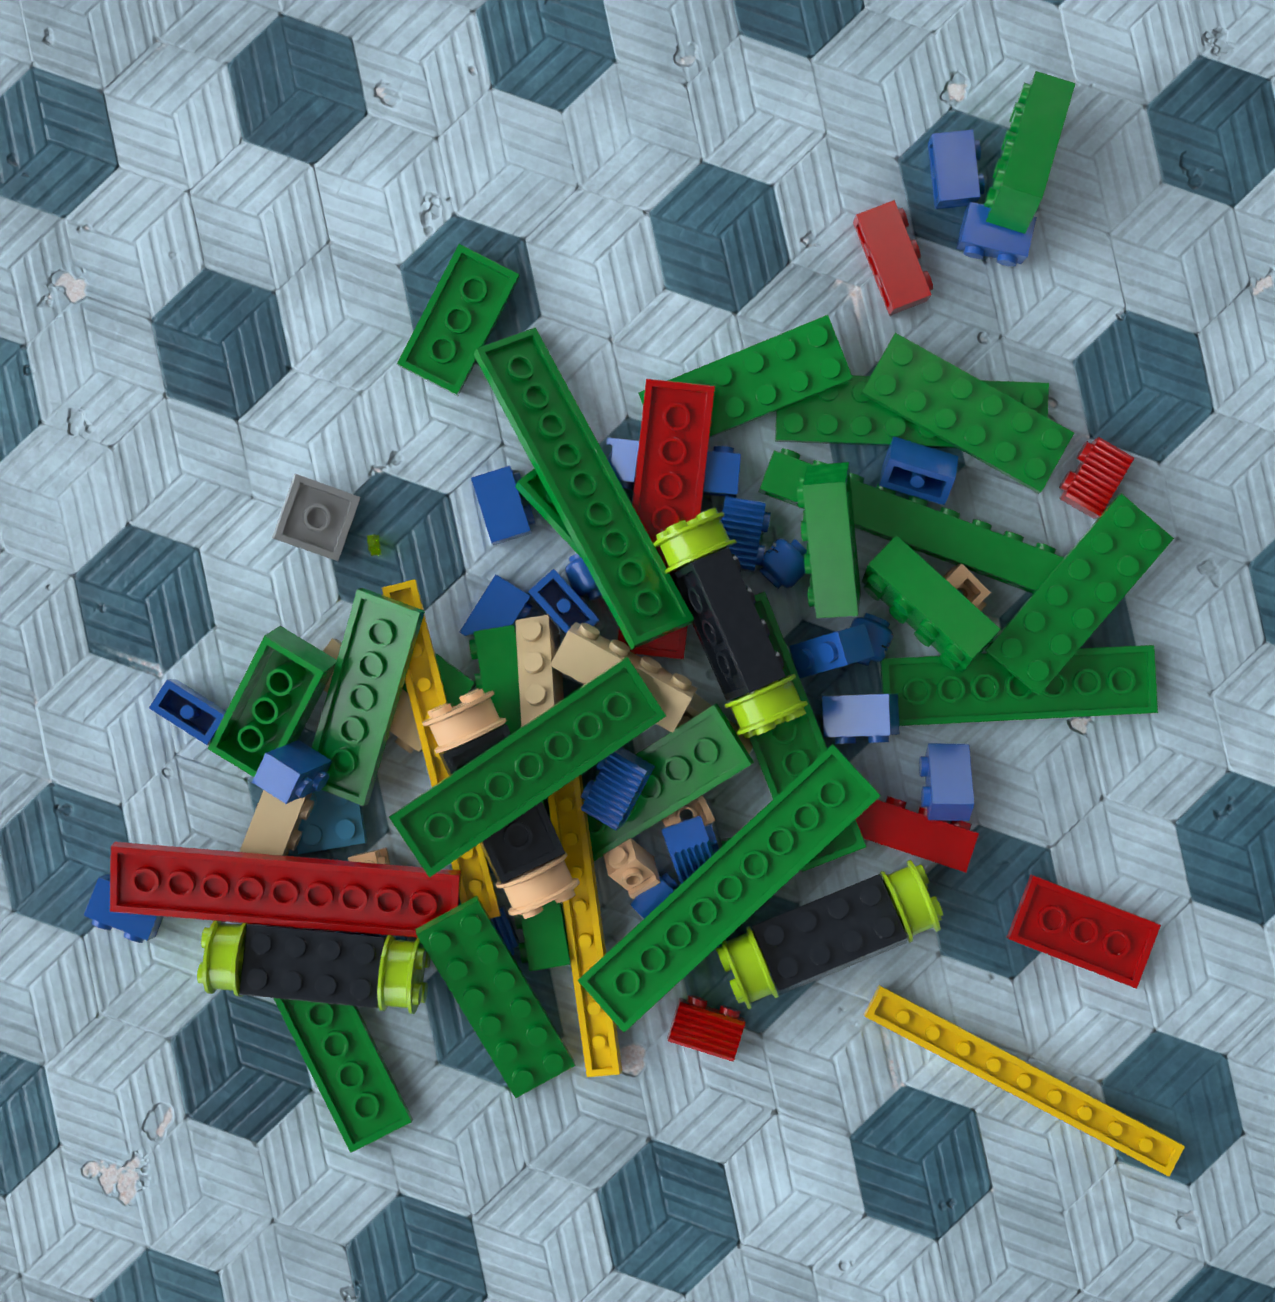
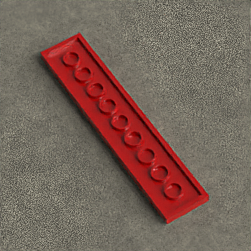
(278, 889)

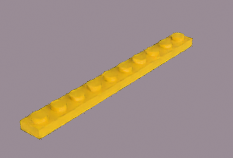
(427, 693)
(584, 928)
(1024, 1080)

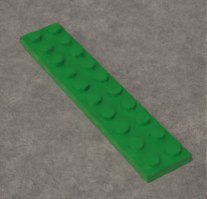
(583, 488)
(728, 888)

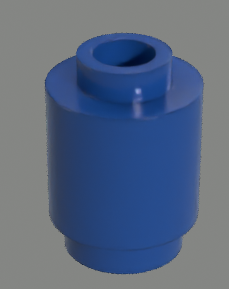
(650, 899)

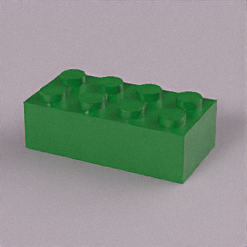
(1028, 151)
(831, 540)
(928, 605)
(272, 699)

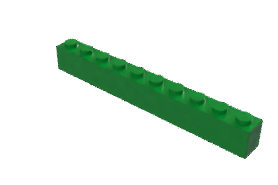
(925, 529)
(498, 664)

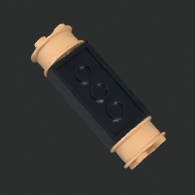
(526, 851)

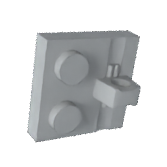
(316, 517)

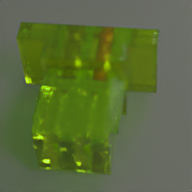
(374, 544)

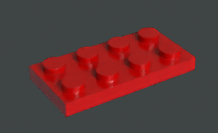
(1083, 931)

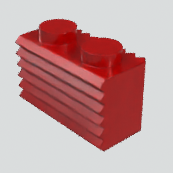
(1096, 477)
(707, 1028)

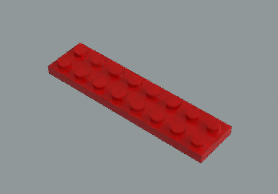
(671, 473)

